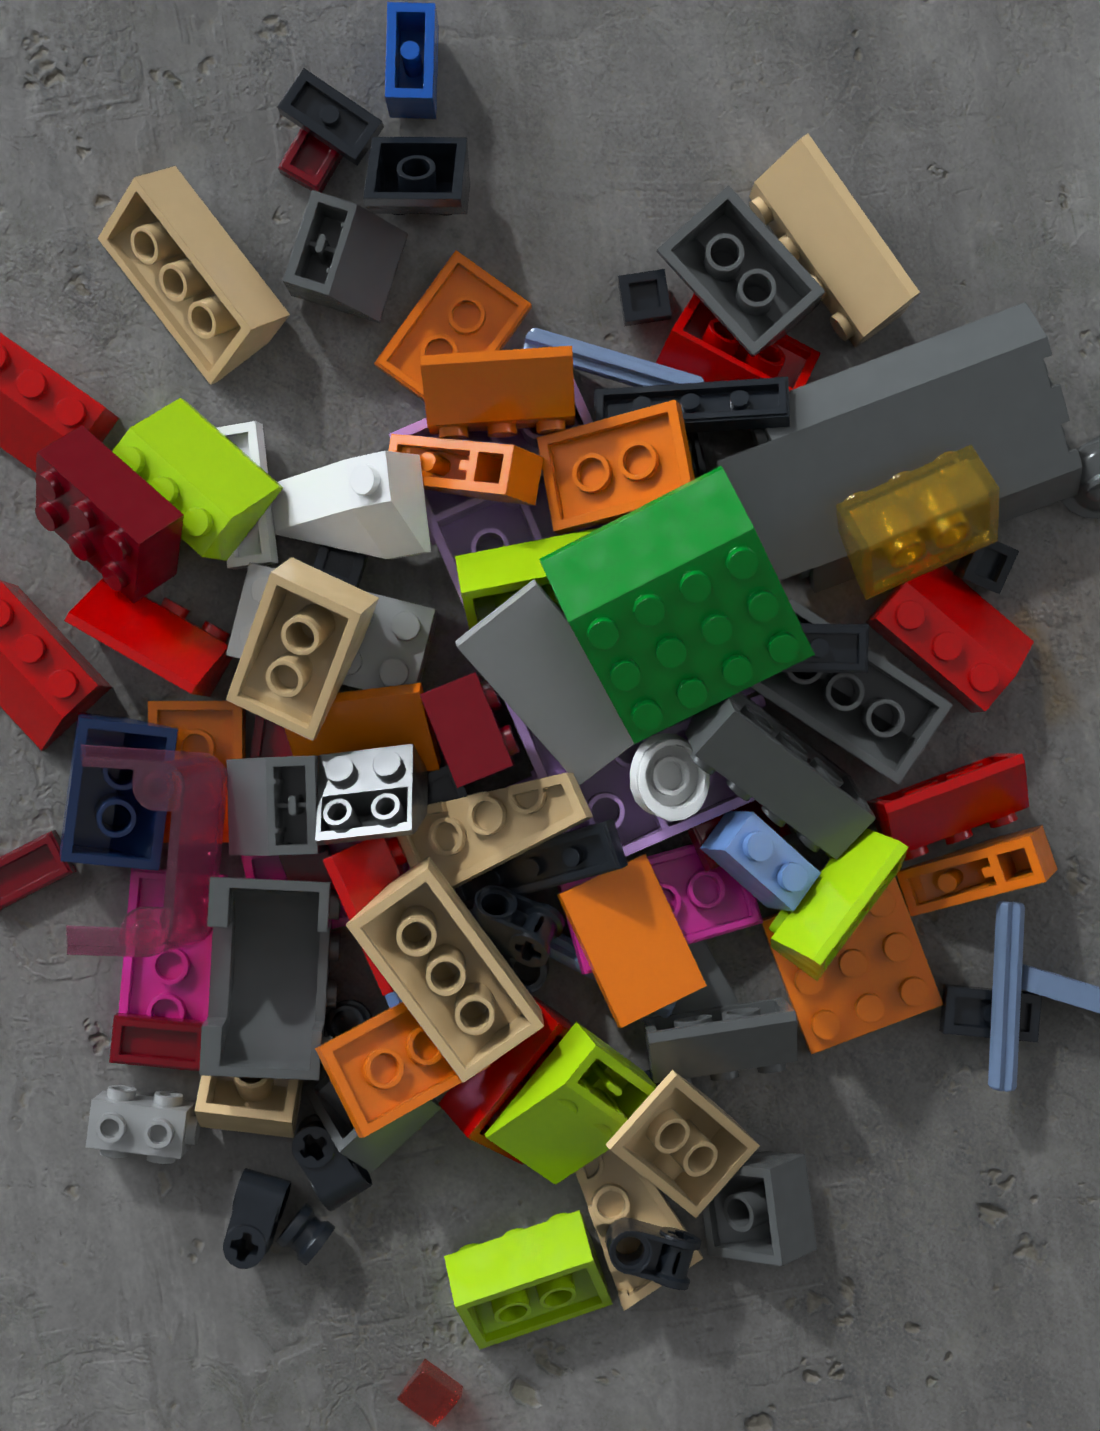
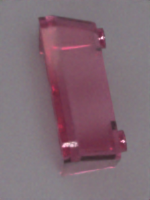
(195, 792)

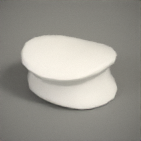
(667, 779)

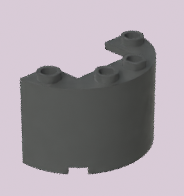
(269, 977)

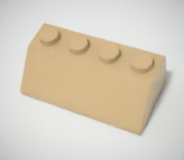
(833, 242)
(191, 273)
(446, 969)

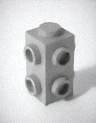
(142, 1124)

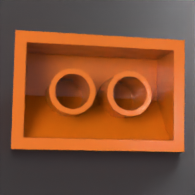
(499, 391)

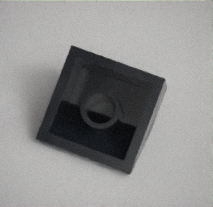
(418, 176)

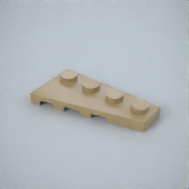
(495, 826)
(616, 1192)

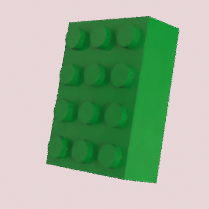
(677, 605)

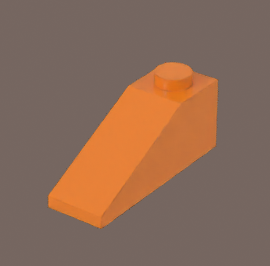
(475, 468)
(978, 871)

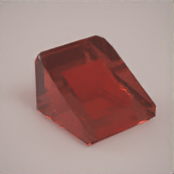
(431, 1393)

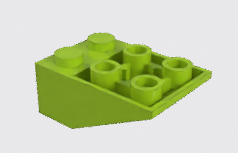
(571, 1106)

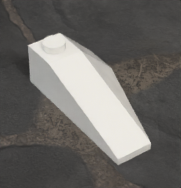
(358, 506)

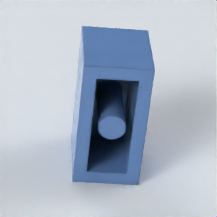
(760, 860)

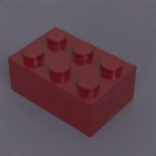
(107, 514)
(469, 728)

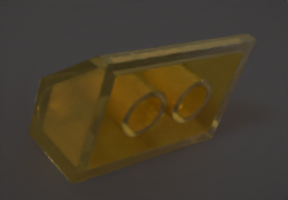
(919, 520)

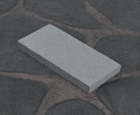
(547, 680)

